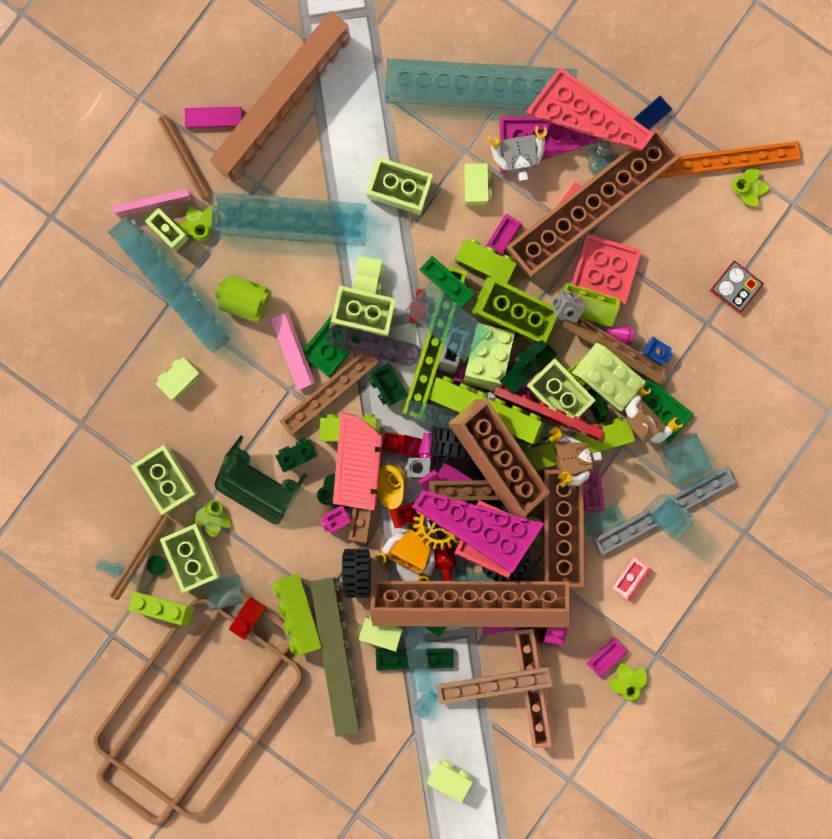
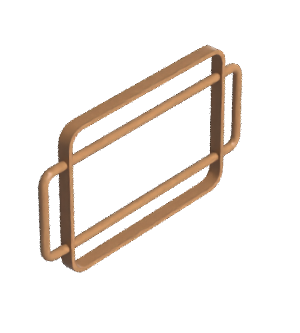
(173, 804)

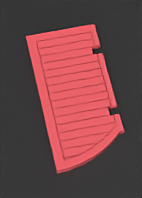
(357, 463)

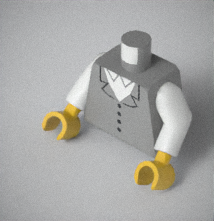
(519, 153)

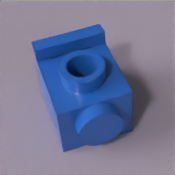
(650, 351)

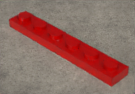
(558, 417)

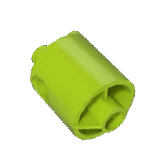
(242, 298)

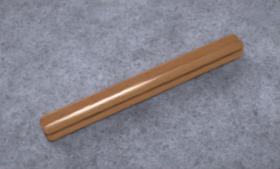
(184, 157)
(139, 557)

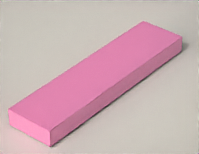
(152, 202)
(292, 351)

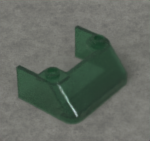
(253, 488)

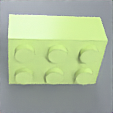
(399, 186)
(362, 311)
(489, 359)
(608, 376)
(560, 390)
(164, 480)
(190, 557)

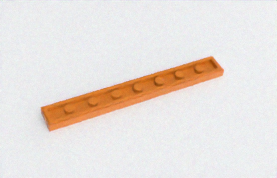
(734, 159)

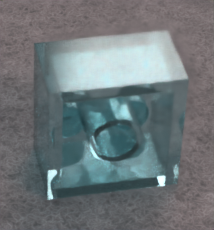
(684, 458)
(669, 515)

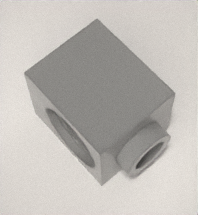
(411, 467)

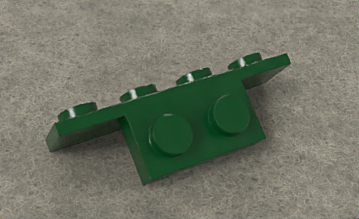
(528, 365)

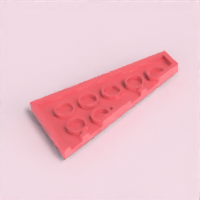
(579, 108)

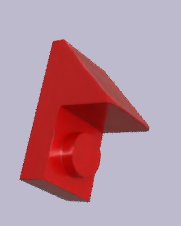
(402, 444)
(403, 515)
(247, 618)

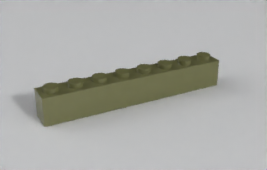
(335, 657)

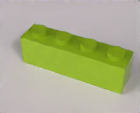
(296, 614)

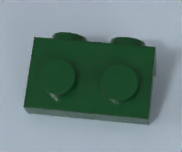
(388, 385)
(292, 457)

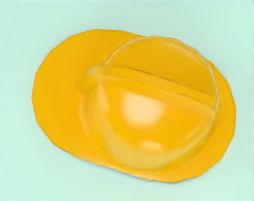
(391, 485)

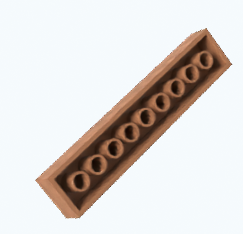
(281, 97)
(591, 204)
(470, 603)

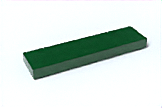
(399, 660)

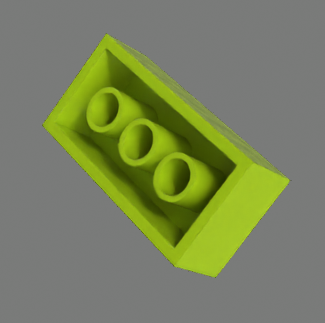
(514, 310)

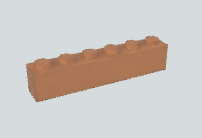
(536, 700)

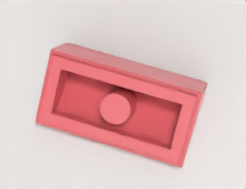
(632, 579)

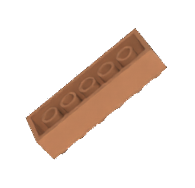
(499, 457)
(562, 532)

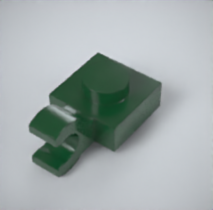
(599, 409)

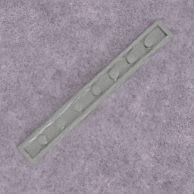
(643, 523)

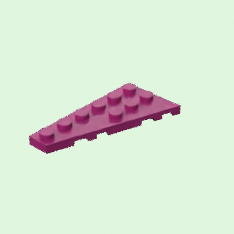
(557, 140)
(487, 530)

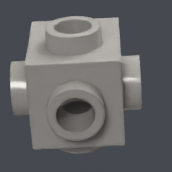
(568, 306)

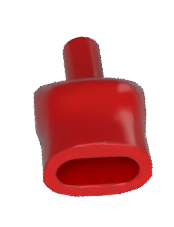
(445, 561)

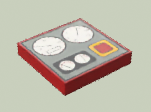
(736, 287)

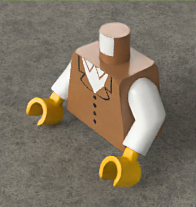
(645, 421)
(573, 458)

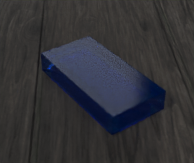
(653, 113)

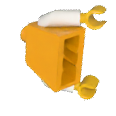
(410, 552)

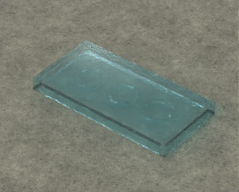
(447, 321)

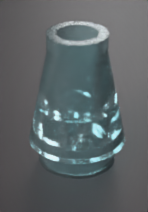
(423, 706)

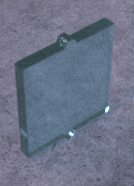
(224, 592)

